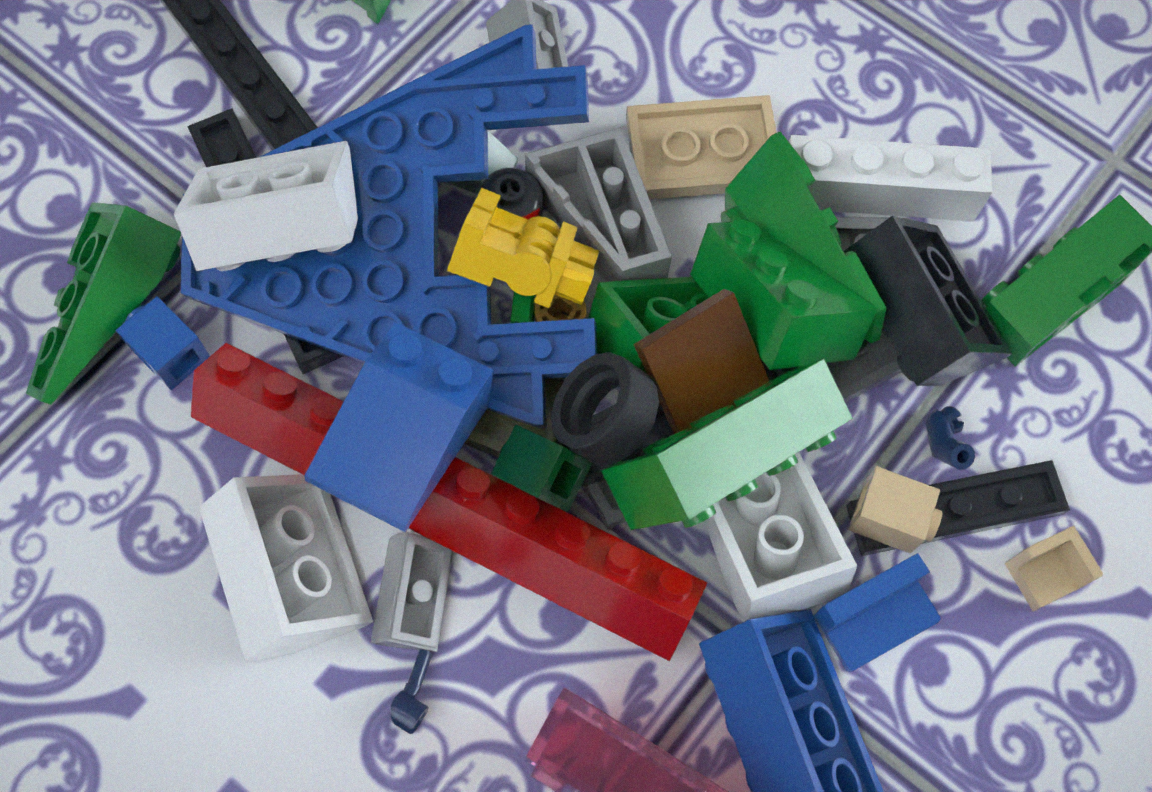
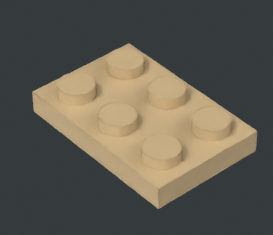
(696, 144)

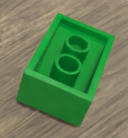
(637, 308)

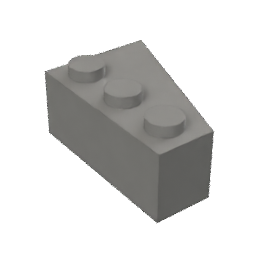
(601, 192)

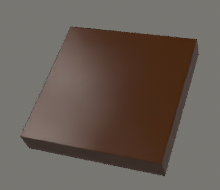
(702, 360)

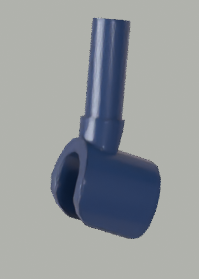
(405, 709)

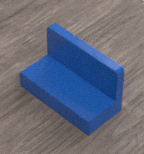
(878, 614)

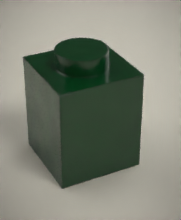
(541, 468)

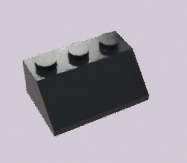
(928, 303)

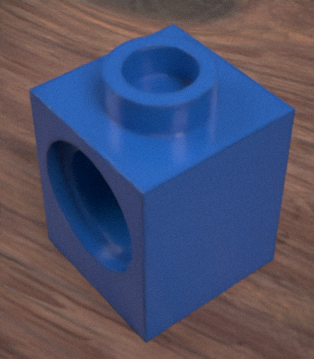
(163, 342)

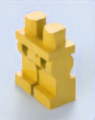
(524, 253)

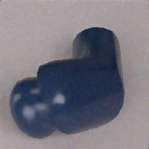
(943, 445)

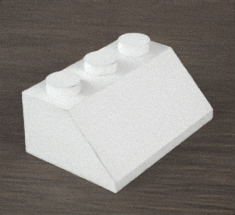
(269, 207)
(283, 564)

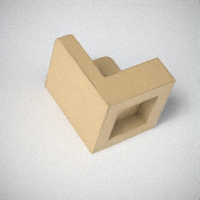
(1053, 568)

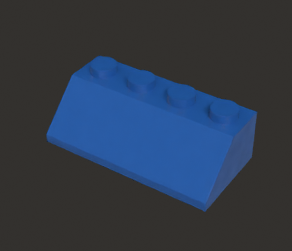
(787, 707)

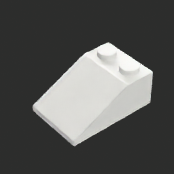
(780, 546)

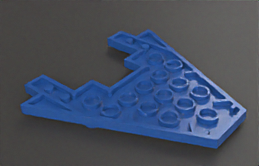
(391, 268)

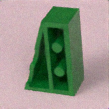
(786, 301)

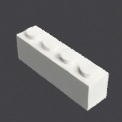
(897, 177)

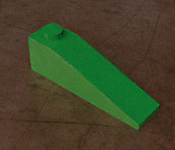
(777, 198)
(117, 265)

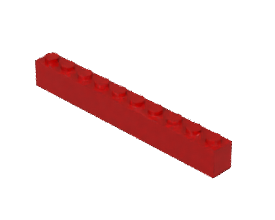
(467, 510)

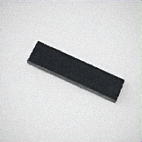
(989, 502)

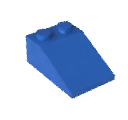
(401, 426)

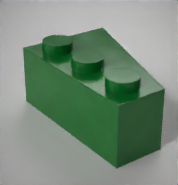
(1070, 278)

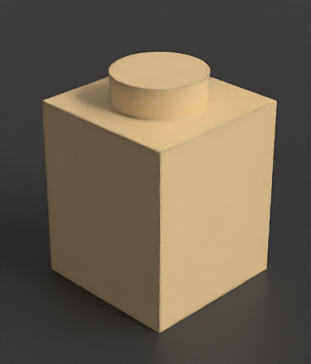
(896, 510)

